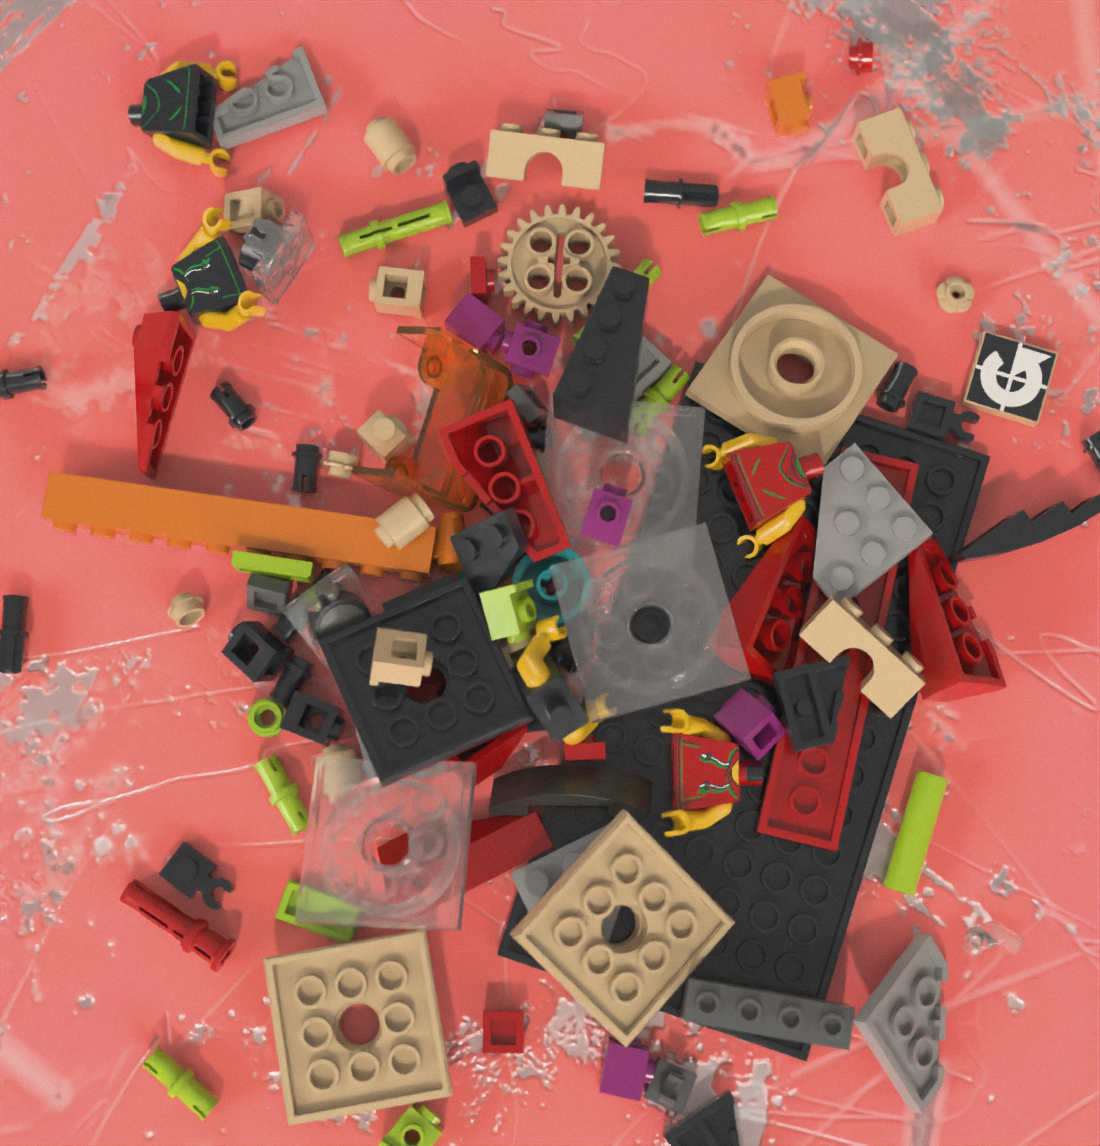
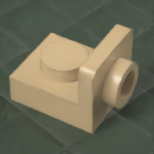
(251, 204)

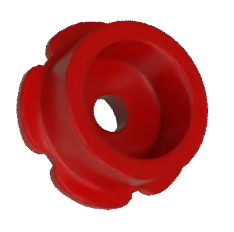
(861, 57)

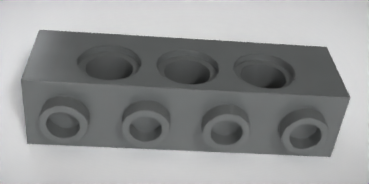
(767, 1012)

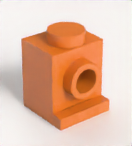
(789, 105)

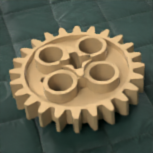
(524, 264)

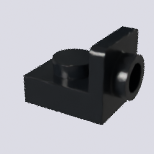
(468, 192)

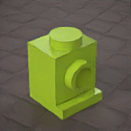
(510, 612)
(422, 1119)

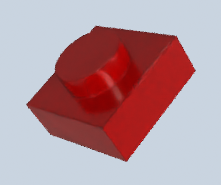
(481, 278)
(585, 750)
(503, 1031)

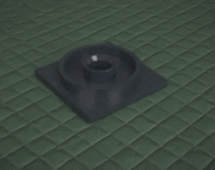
(479, 692)

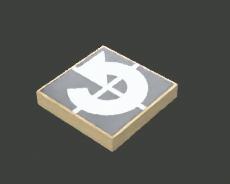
(1009, 378)

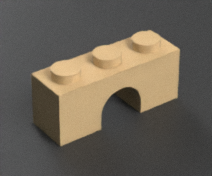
(890, 142)
(513, 150)
(839, 627)

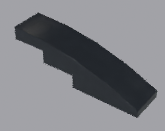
(1020, 531)

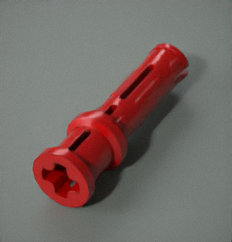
(192, 933)

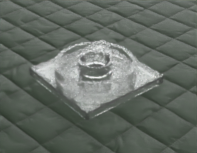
(664, 446)
(663, 572)
(346, 815)

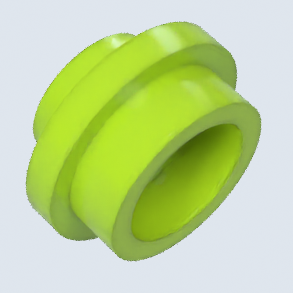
(255, 717)

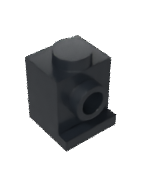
(244, 653)
(299, 716)

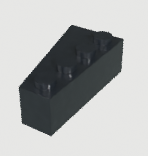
(604, 365)

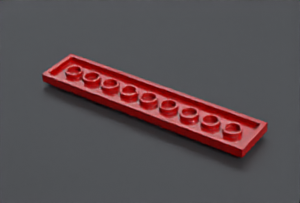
(811, 787)

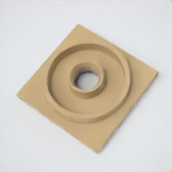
(748, 391)
(671, 935)
(326, 1072)

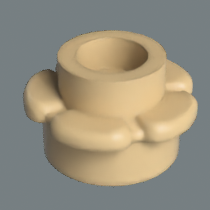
(946, 299)
(341, 464)
(186, 609)

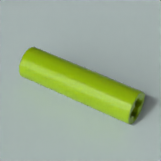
(915, 833)

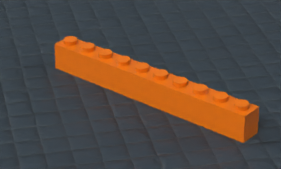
(231, 524)

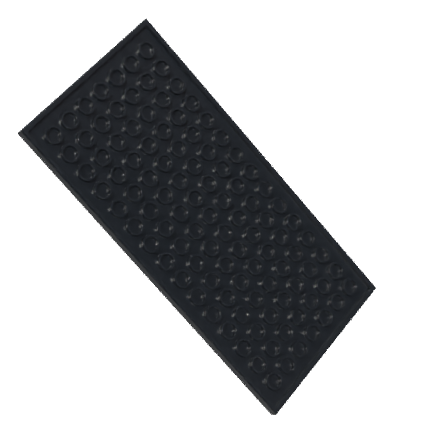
(782, 894)

